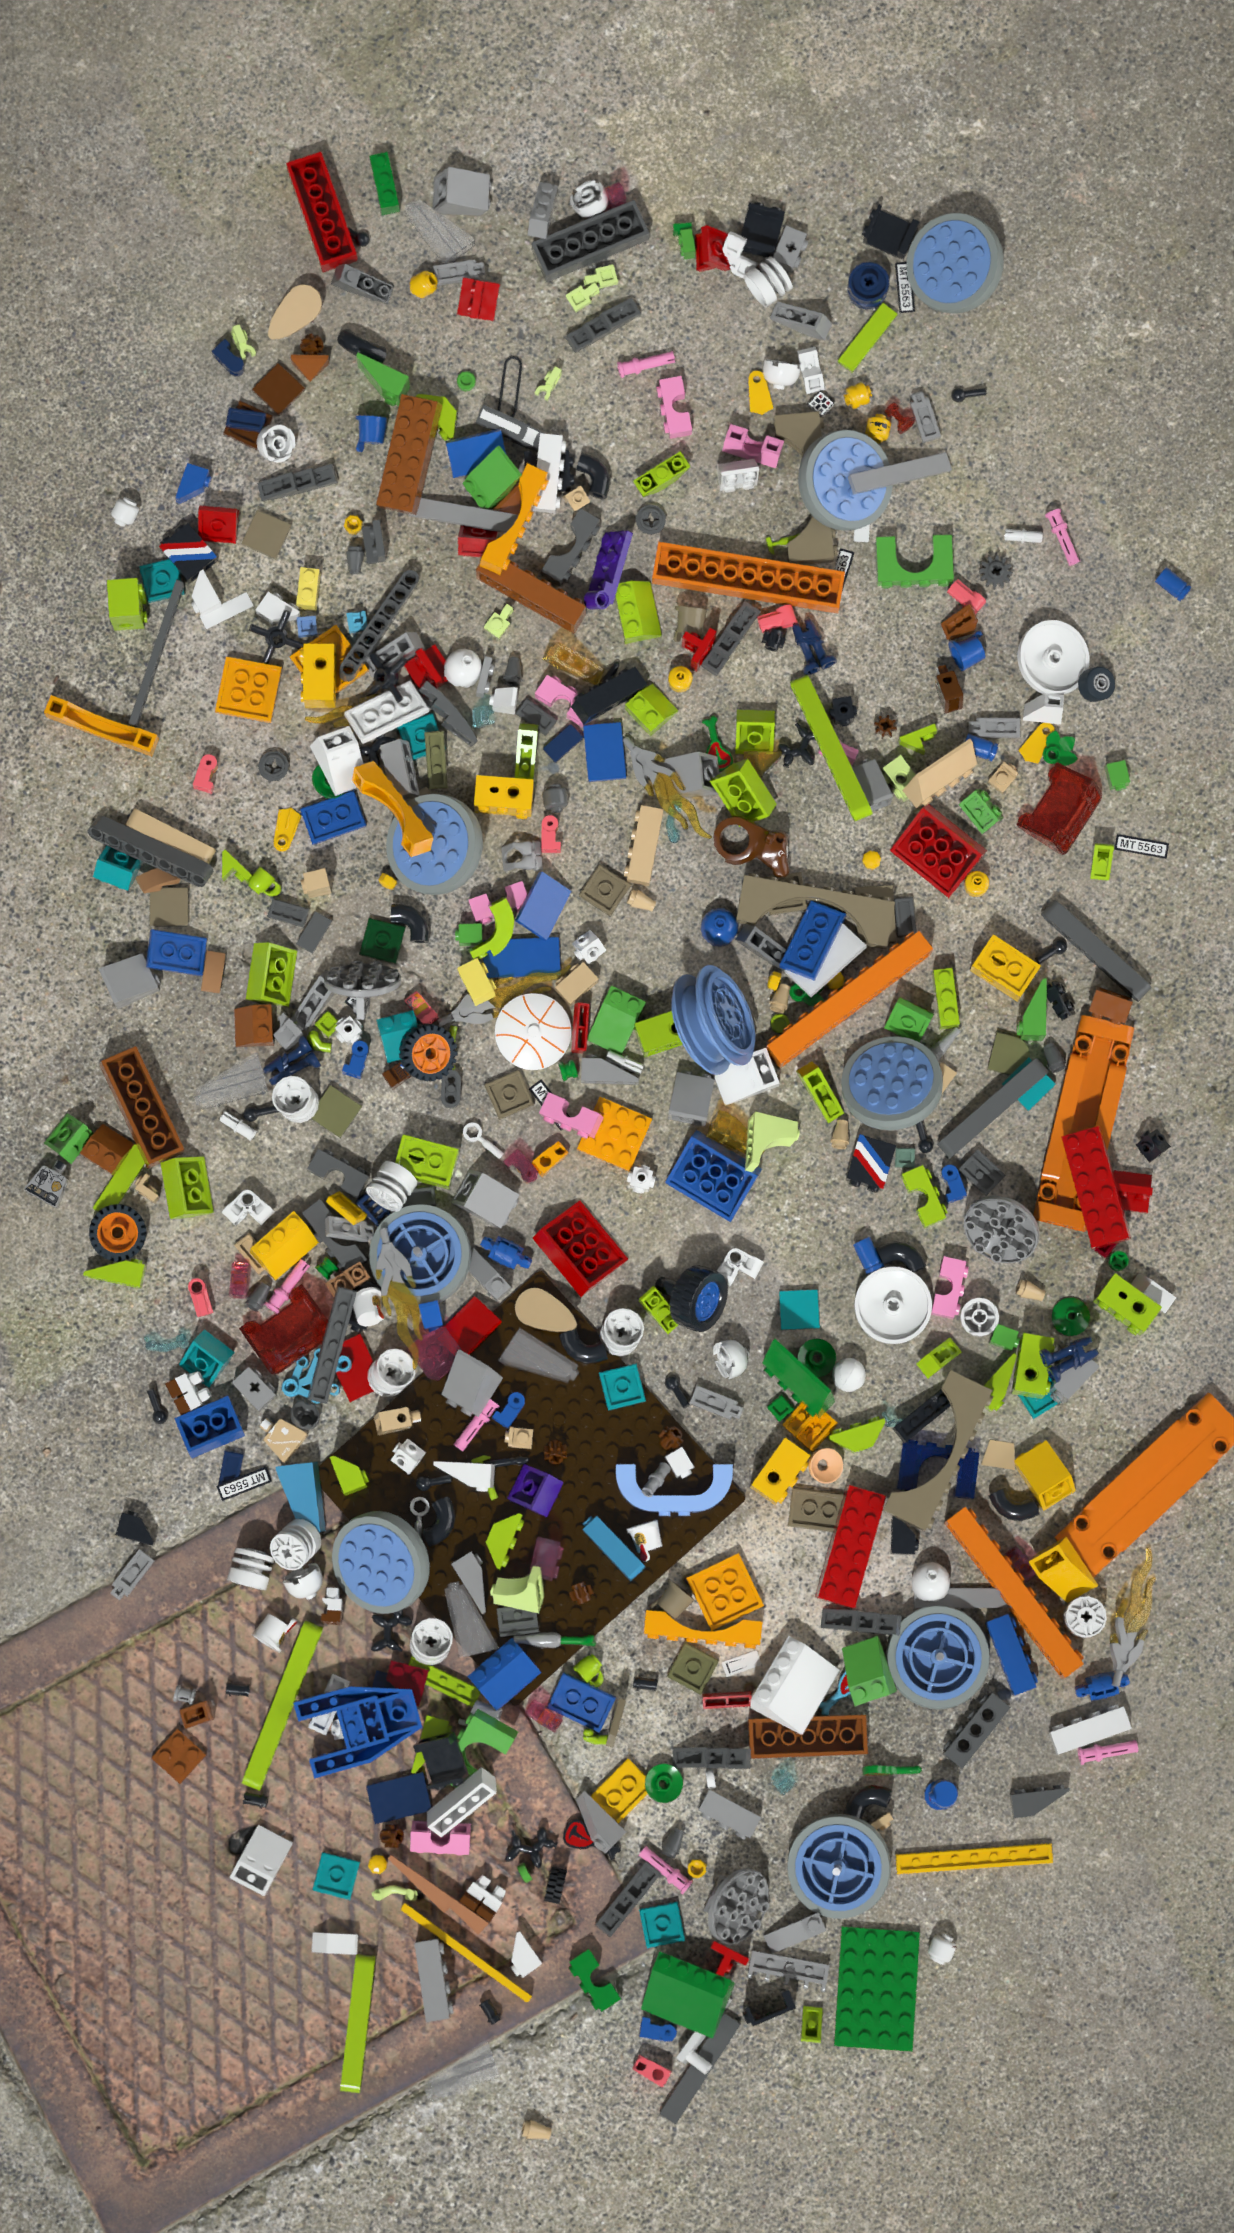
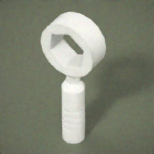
(487, 1144)
(418, 1524)

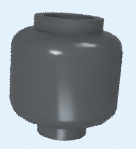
(555, 798)

